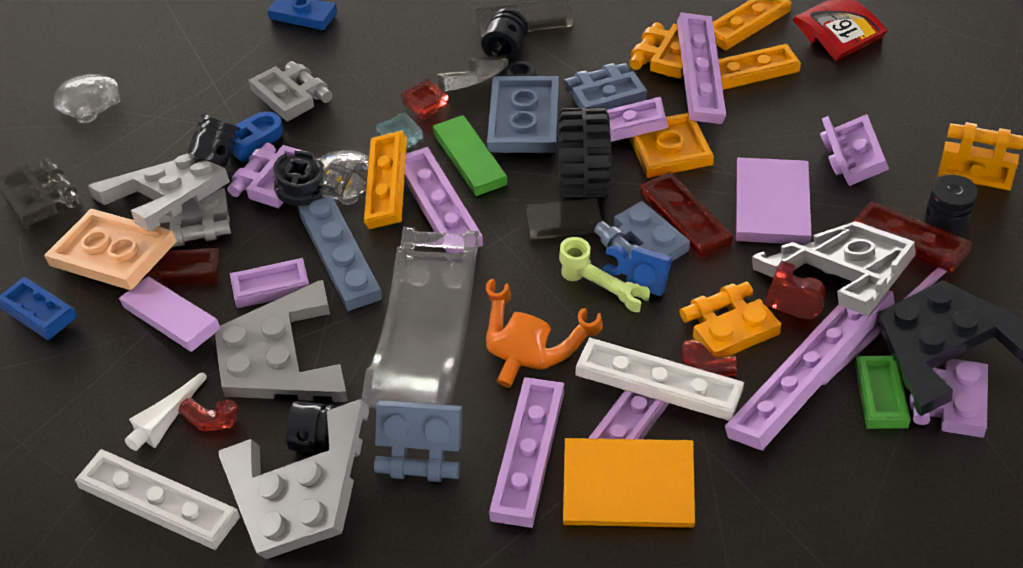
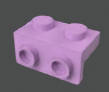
(854, 148)

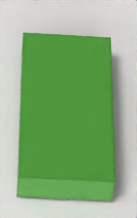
(882, 392)

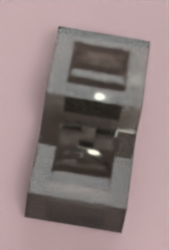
(479, 70)

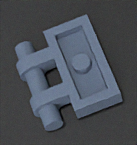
(607, 87)
(644, 230)
(418, 427)

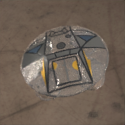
(344, 175)

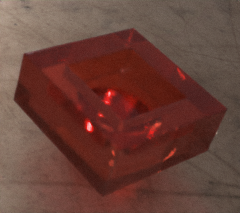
(425, 98)

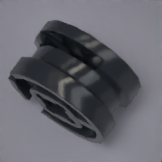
(298, 178)

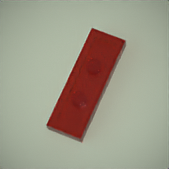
(686, 214)
(931, 243)

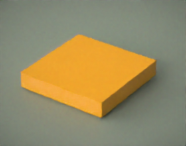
(673, 148)

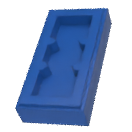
(305, 13)
(36, 308)

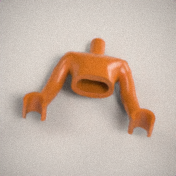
(525, 337)

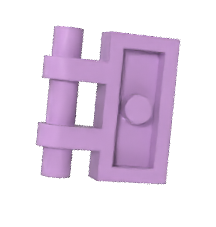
(259, 185)
(968, 407)

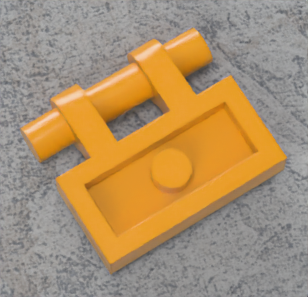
(663, 59)
(981, 165)
(734, 330)

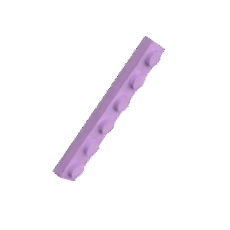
(802, 375)

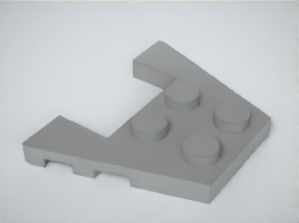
(166, 184)
(854, 252)
(260, 353)
(301, 499)

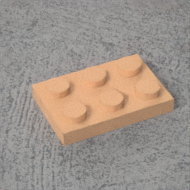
(110, 249)

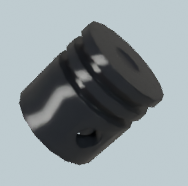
(505, 33)
(213, 140)
(951, 203)
(308, 427)

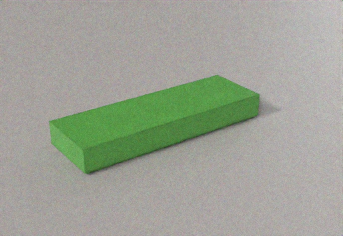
(470, 155)

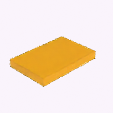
(629, 482)

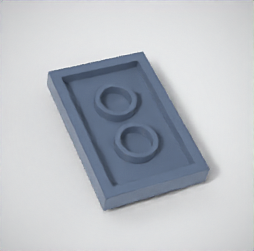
(523, 114)

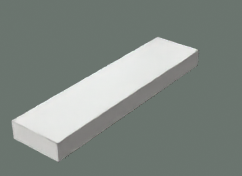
(660, 379)
(158, 499)

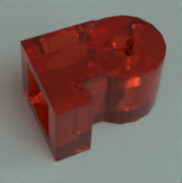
(795, 295)

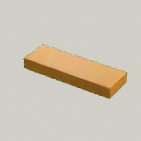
(747, 20)
(758, 66)
(385, 180)

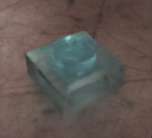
(404, 123)

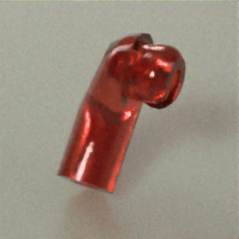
(699, 357)
(207, 420)

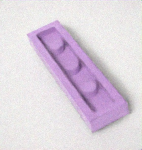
(701, 68)
(437, 196)
(527, 453)

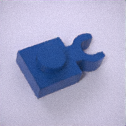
(641, 267)

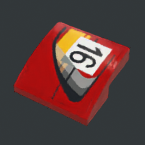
(840, 26)

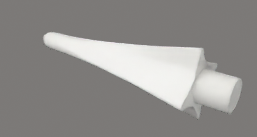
(153, 422)

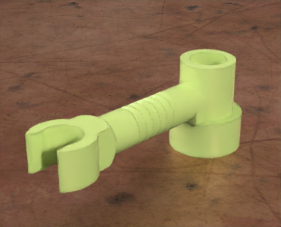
(576, 264)

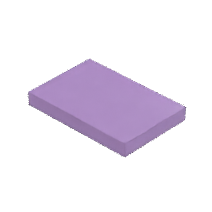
(773, 201)

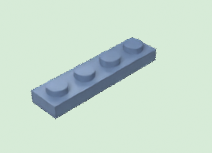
(340, 253)

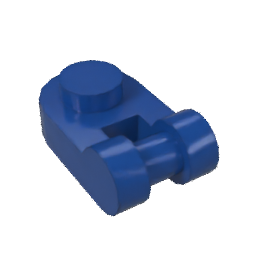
(255, 132)

